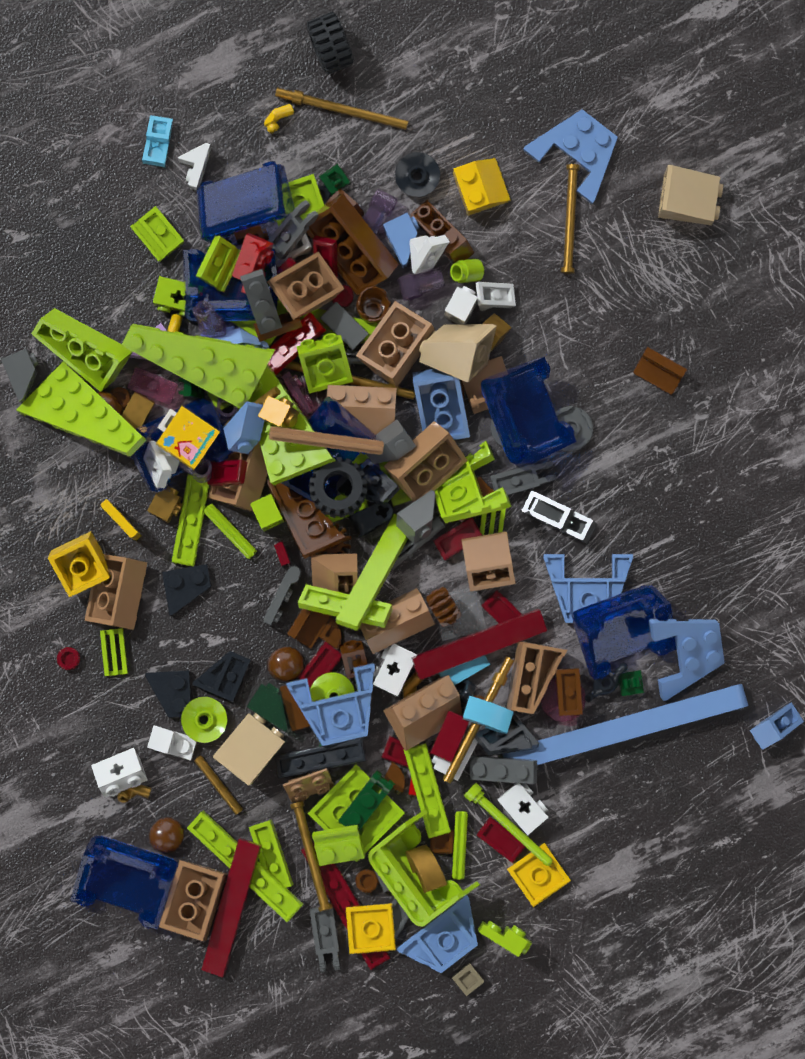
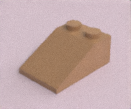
(306, 286)

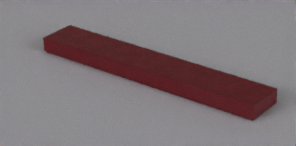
(479, 644)
(342, 897)
(231, 907)

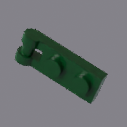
(366, 801)

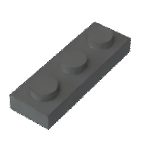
(261, 301)
(503, 769)

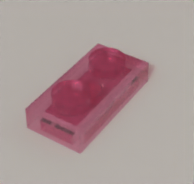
(294, 385)
(153, 386)

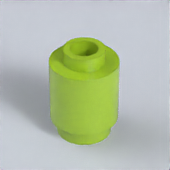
(467, 271)

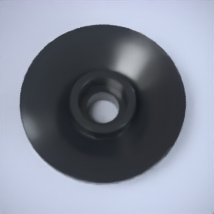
(417, 163)

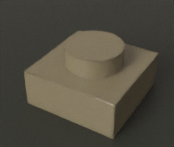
(468, 979)

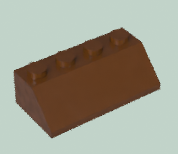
(360, 253)

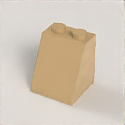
(689, 196)
(459, 349)
(249, 748)

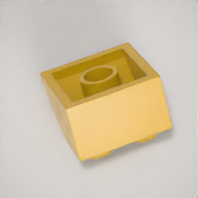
(480, 185)
(79, 564)

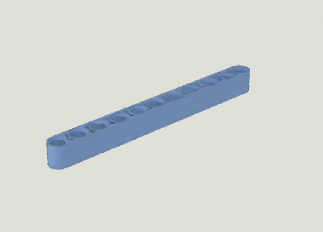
(635, 725)

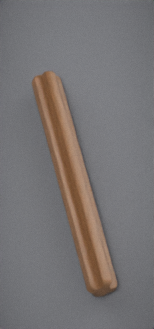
(326, 440)

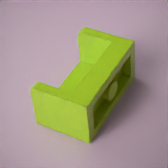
(267, 512)

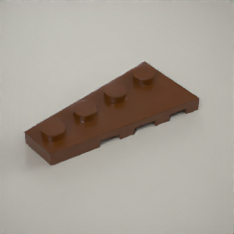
(307, 524)

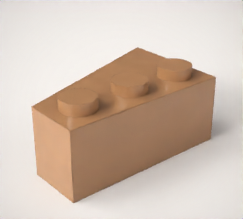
(531, 674)

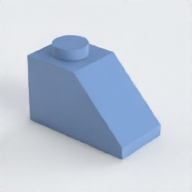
(399, 234)
(244, 428)
(776, 726)

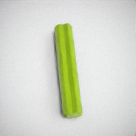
(230, 531)
(459, 850)

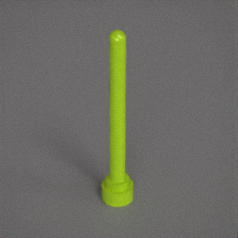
(476, 795)

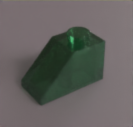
(269, 705)

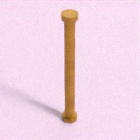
(570, 218)
(311, 856)

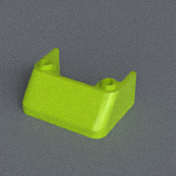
(393, 867)

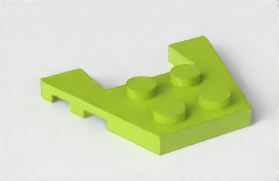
(461, 495)

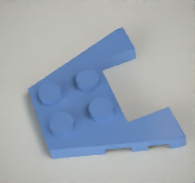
(585, 143)
(581, 592)
(697, 650)
(340, 716)

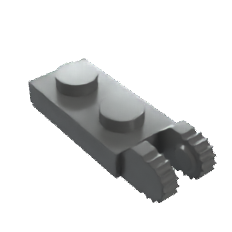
(292, 230)
(521, 478)
(282, 595)
(325, 936)

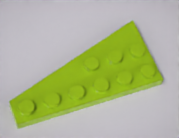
(212, 364)
(76, 408)
(281, 458)

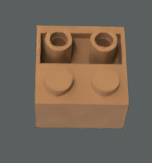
(488, 561)
(335, 572)

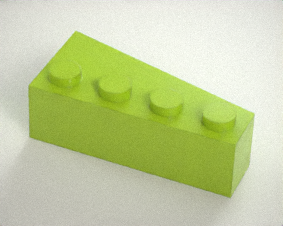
(82, 348)

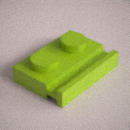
(157, 234)
(218, 263)
(338, 845)

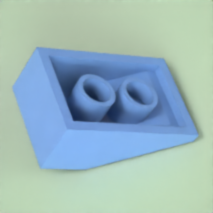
(446, 411)

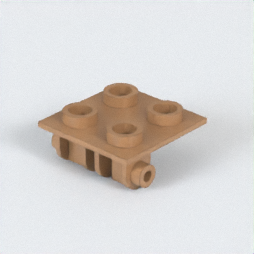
(473, 387)
(300, 788)

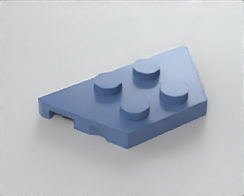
(444, 938)

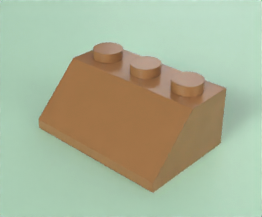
(395, 343)
(370, 405)
(427, 464)
(243, 494)
(117, 598)
(407, 618)
(423, 711)
(193, 900)

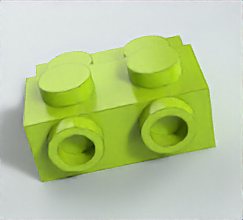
(305, 189)
(324, 362)
(511, 939)

